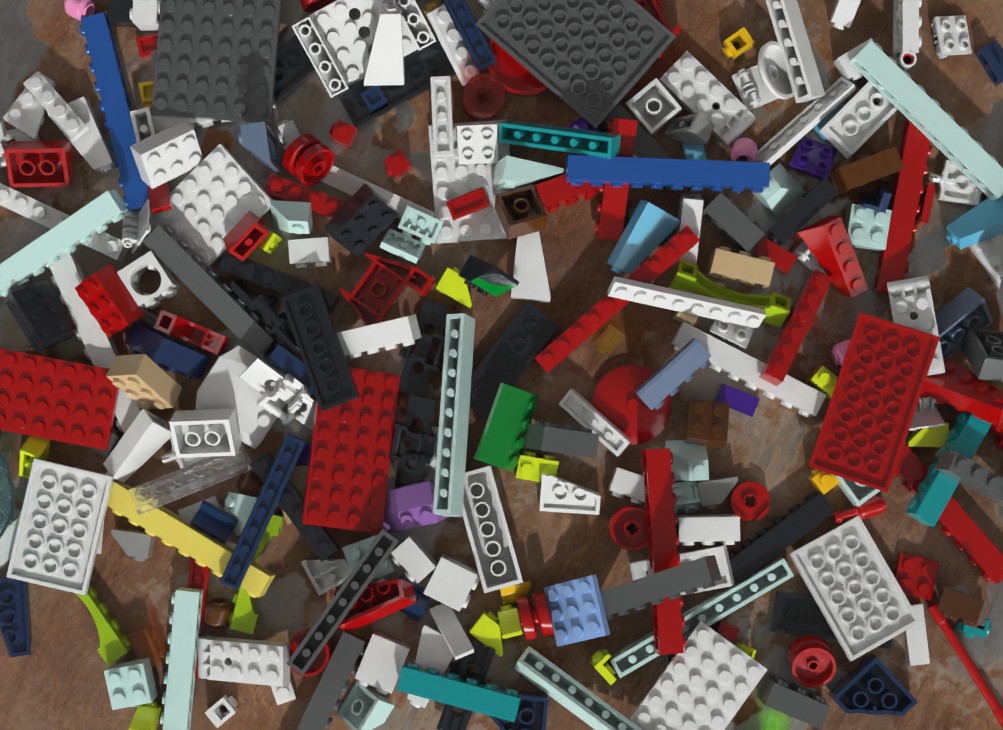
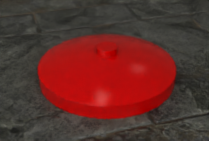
(513, 75)
(622, 406)

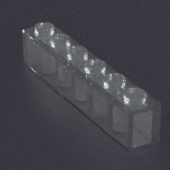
(189, 480)

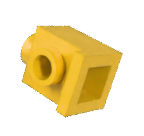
(741, 38)

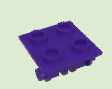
(813, 158)

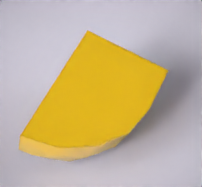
(511, 593)

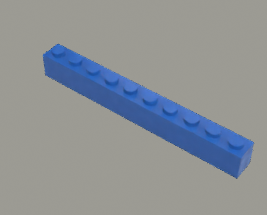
(115, 104)
(667, 172)

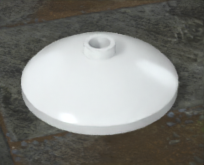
(773, 71)

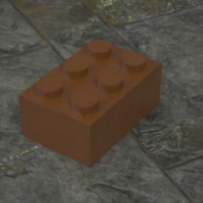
(867, 169)

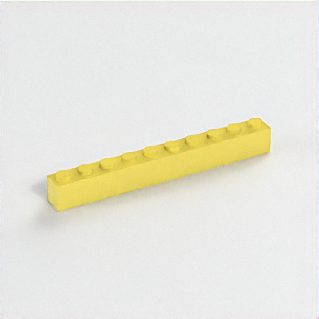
(188, 539)

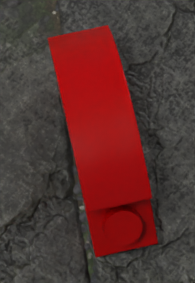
(191, 332)

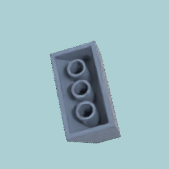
(261, 143)
(954, 318)
(673, 373)

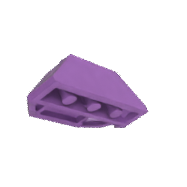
(410, 507)

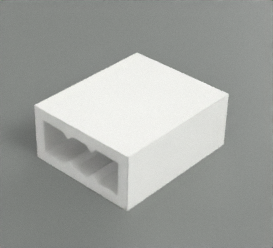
(382, 663)

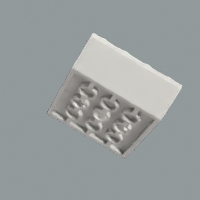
(339, 50)

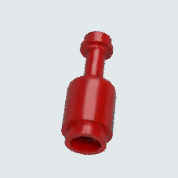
(870, 508)

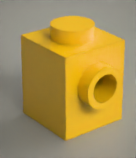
(822, 480)

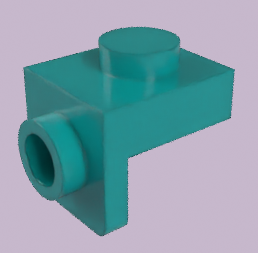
(969, 631)

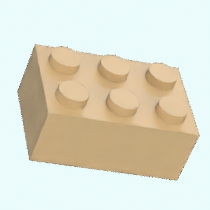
(740, 268)
(144, 381)

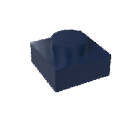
(374, 98)

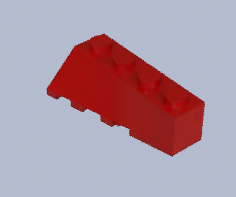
(834, 253)
(377, 602)

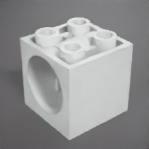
(131, 278)
(452, 583)

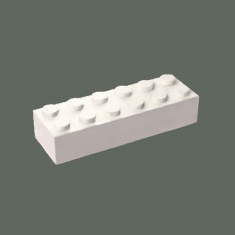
(489, 531)

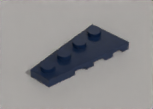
(14, 617)

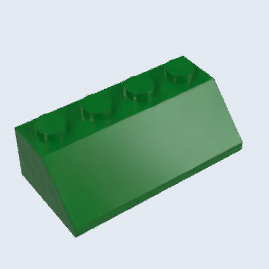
(506, 427)

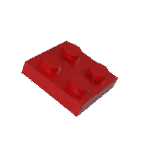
(916, 575)

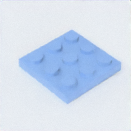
(576, 610)

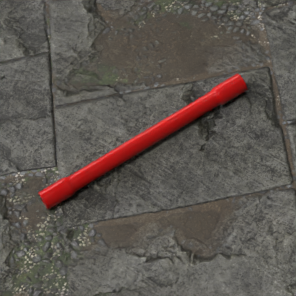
(965, 658)

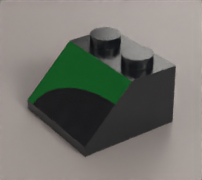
(486, 277)

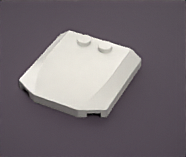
(225, 389)

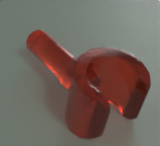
(797, 240)

